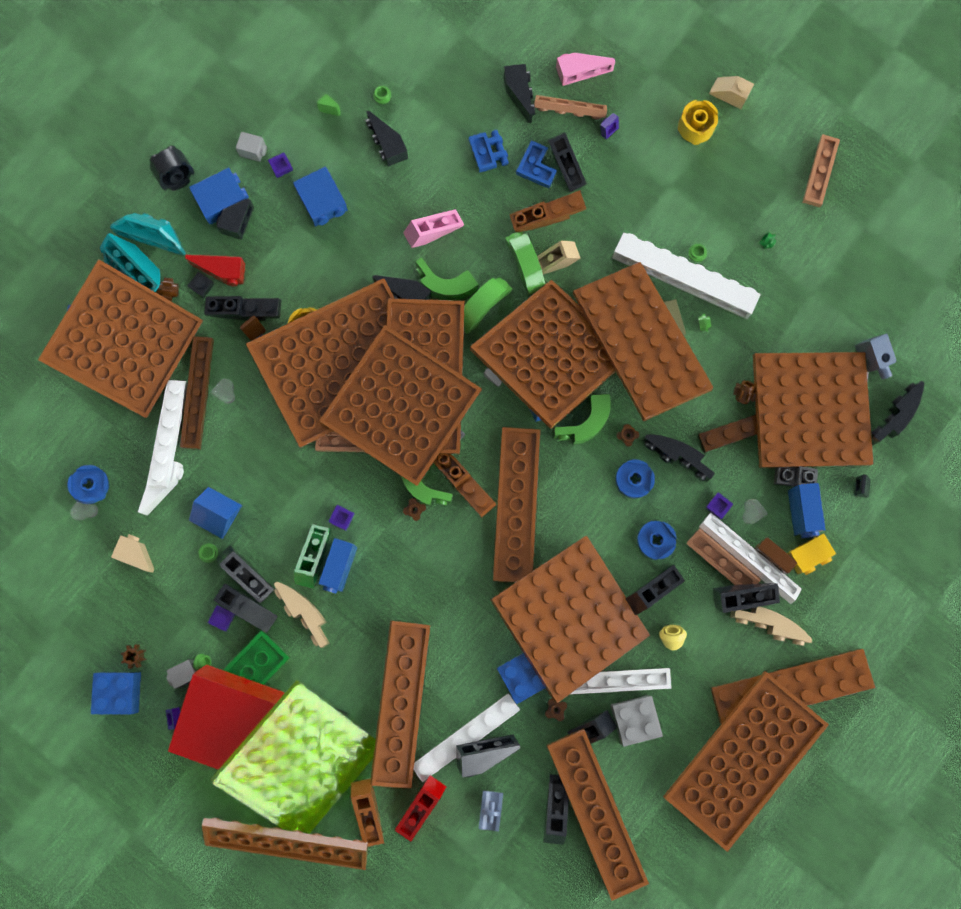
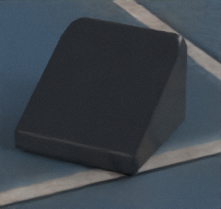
(862, 486)

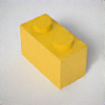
(812, 553)

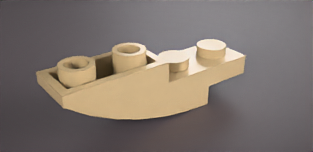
(299, 605)
(777, 624)

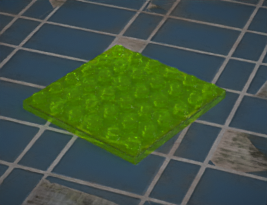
(297, 761)

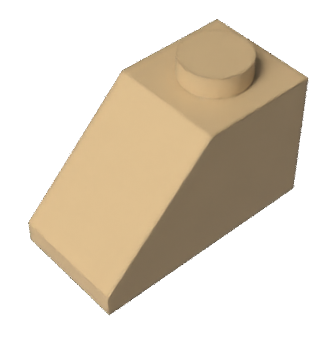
(732, 90)
(558, 256)
(133, 553)

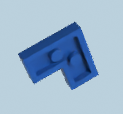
(532, 167)

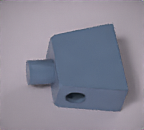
(878, 354)

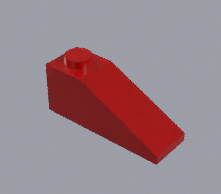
(223, 268)
(420, 808)

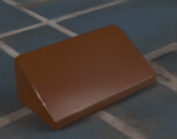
(776, 555)

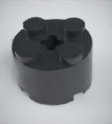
(171, 168)

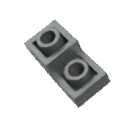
(795, 476)

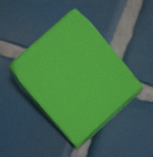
(328, 105)

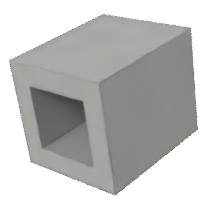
(251, 146)
(181, 674)

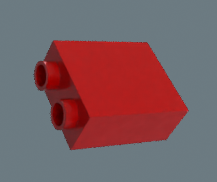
(219, 715)

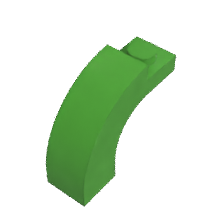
(527, 261)
(446, 289)
(483, 301)
(599, 413)
(426, 495)

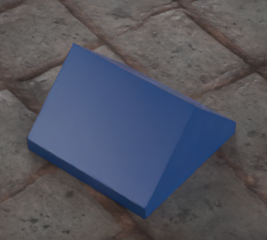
(214, 512)

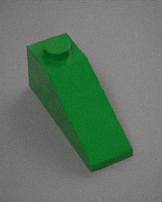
(311, 556)

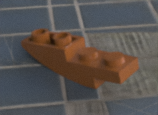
(547, 213)
(464, 483)

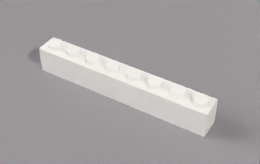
(687, 276)

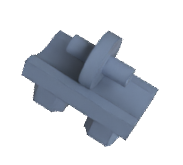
(490, 810)

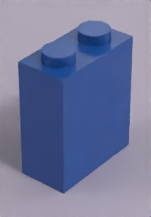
(218, 193)
(320, 196)
(806, 510)
(337, 566)

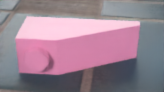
(579, 67)
(432, 227)

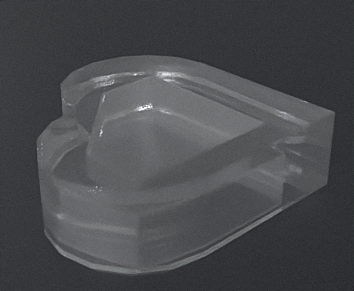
(224, 391)
(81, 511)
(753, 511)

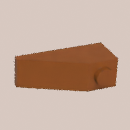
(367, 812)

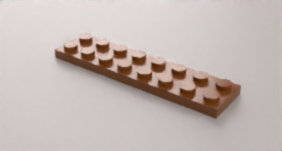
(516, 504)
(809, 681)
(400, 705)
(597, 814)
(285, 843)

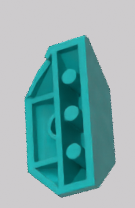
(148, 231)
(130, 261)

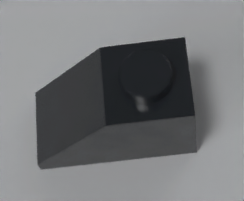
(235, 219)
(596, 727)

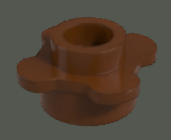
(627, 429)
(419, 509)
(559, 715)

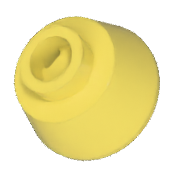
(672, 636)

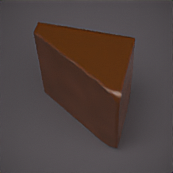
(252, 328)

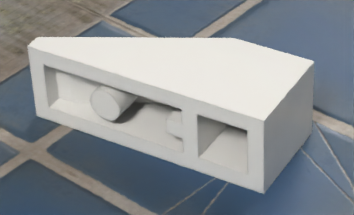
(154, 496)

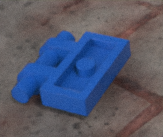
(483, 153)

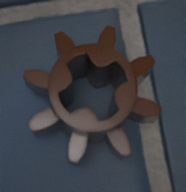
(168, 289)
(745, 392)
(137, 659)

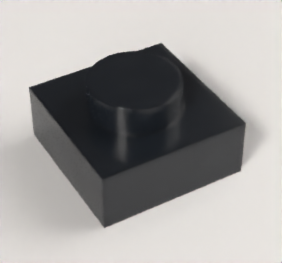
(201, 284)

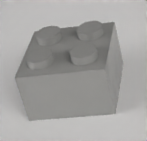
(636, 720)

